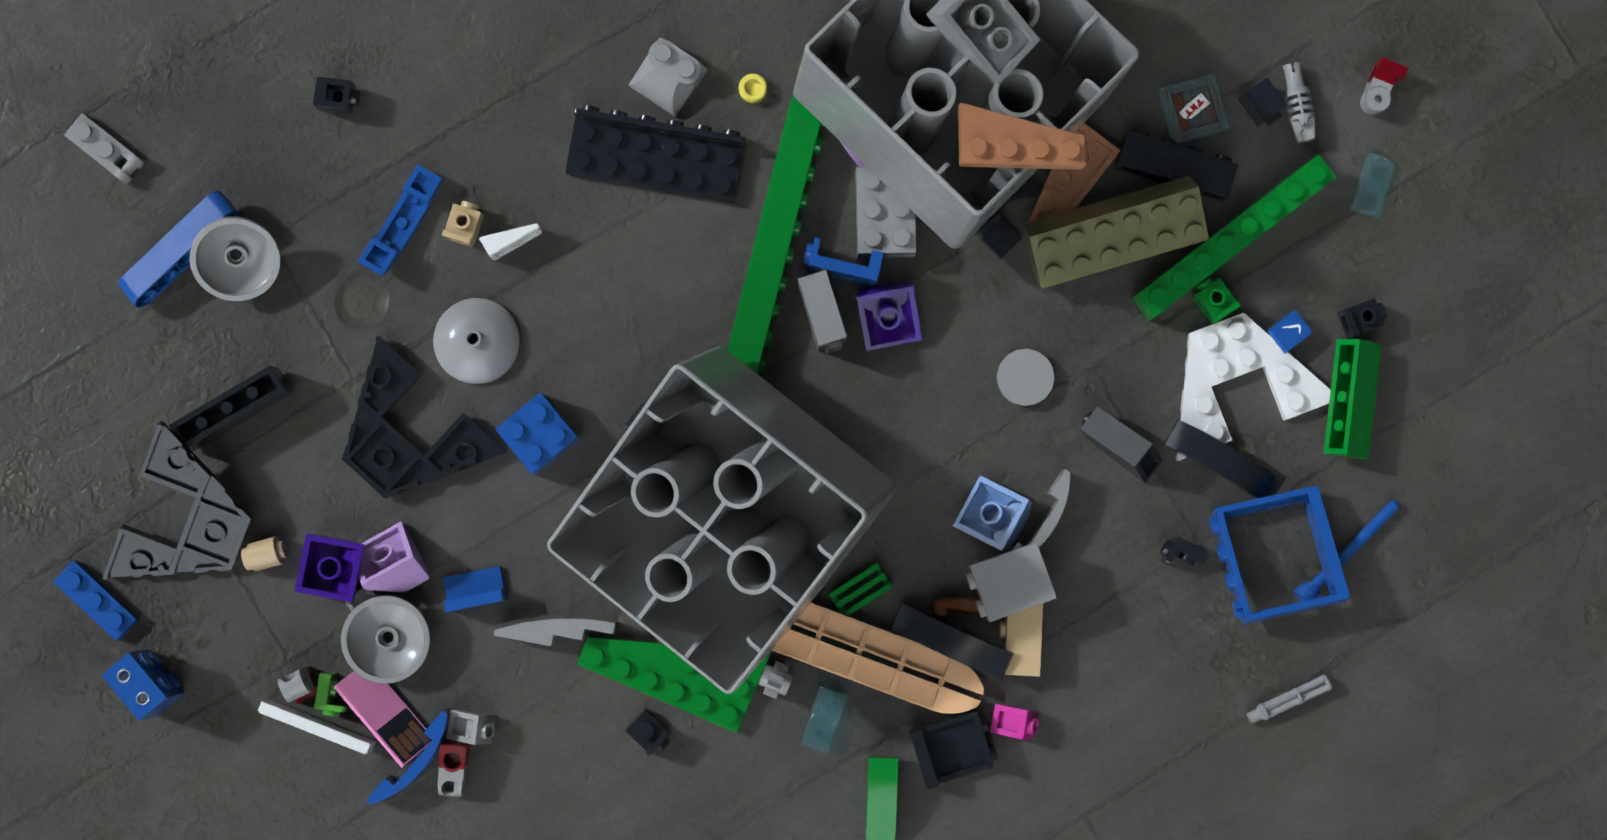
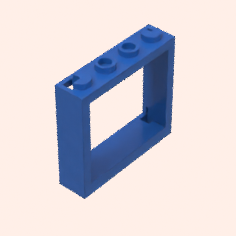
(1323, 540)

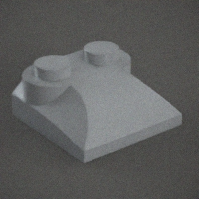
(668, 76)

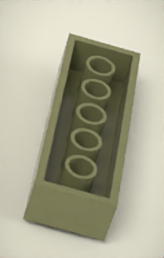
(1116, 231)

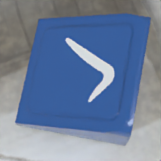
(1289, 331)

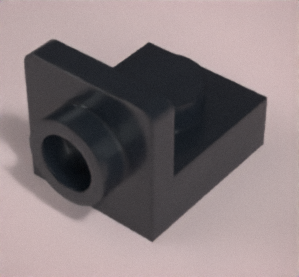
(998, 235)
(1188, 552)
(649, 733)

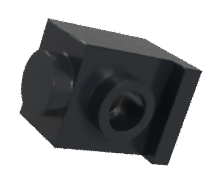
(328, 88)
(1353, 321)

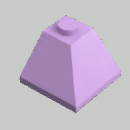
(392, 562)

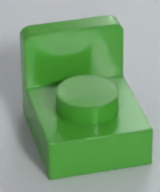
(326, 695)

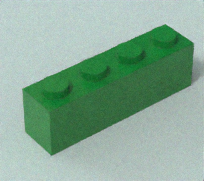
(1352, 398)

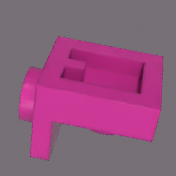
(1014, 722)

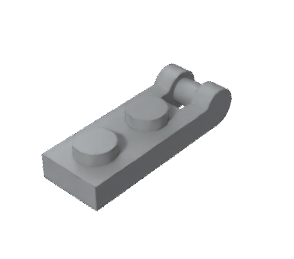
(103, 148)

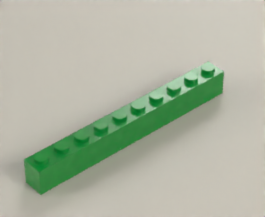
(774, 237)

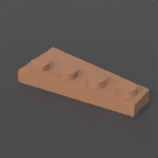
(1012, 142)
(1068, 187)

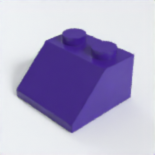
(329, 567)

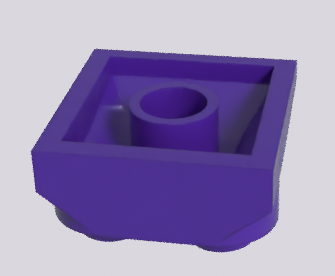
(888, 315)

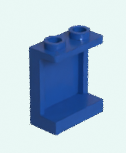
(843, 270)

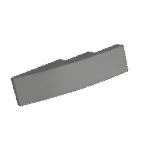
(546, 630)

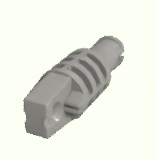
(1299, 104)

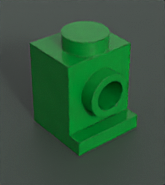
(1212, 310)

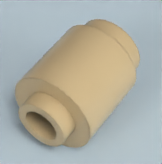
(264, 554)

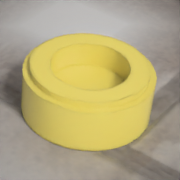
(753, 88)

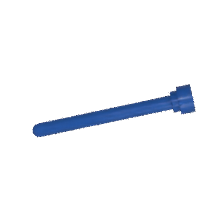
(1311, 589)

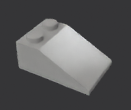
(986, 33)

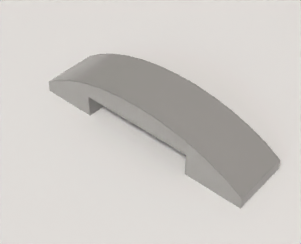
(1059, 492)

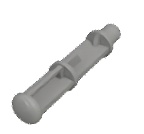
(1290, 699)

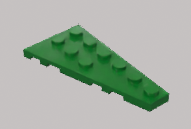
(667, 677)

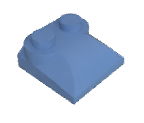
(993, 514)

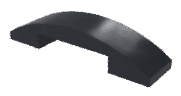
(1220, 459)

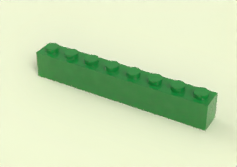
(1233, 238)

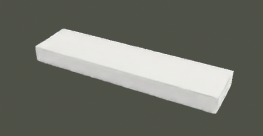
(316, 726)

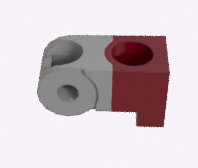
(1377, 90)
(299, 685)
(453, 767)

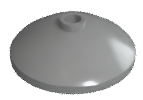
(230, 275)
(496, 344)
(374, 656)

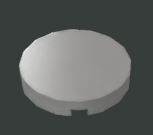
(1025, 377)

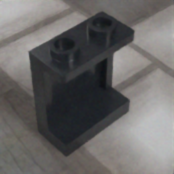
(953, 748)

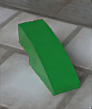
(881, 797)

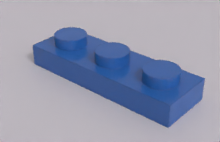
(96, 600)

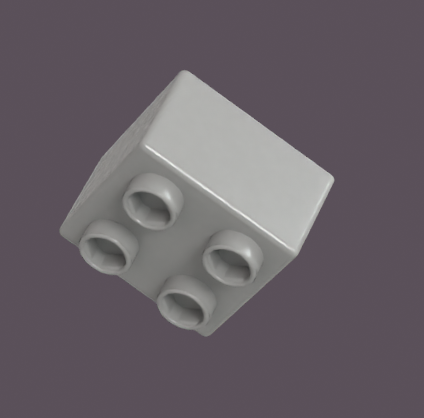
(895, 86)

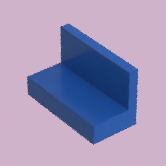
(474, 589)

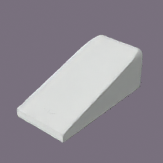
(506, 241)

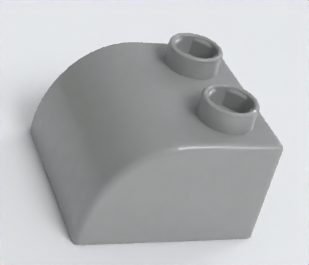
(720, 516)

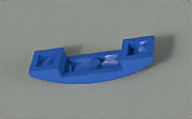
(402, 222)
(437, 733)

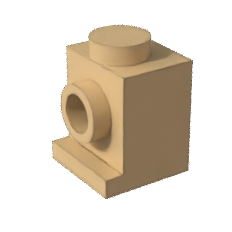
(464, 234)

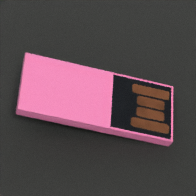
(385, 716)

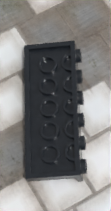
(655, 154)

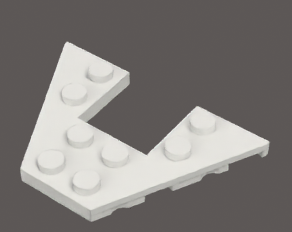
(1230, 351)

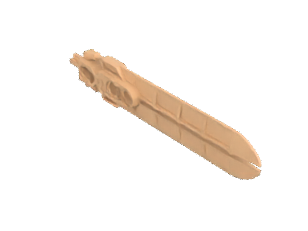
(873, 673)

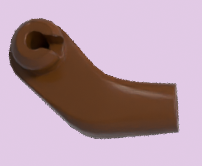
(960, 604)

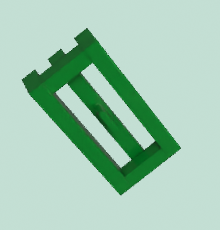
(881, 577)

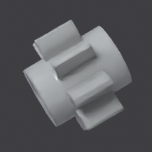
(776, 680)

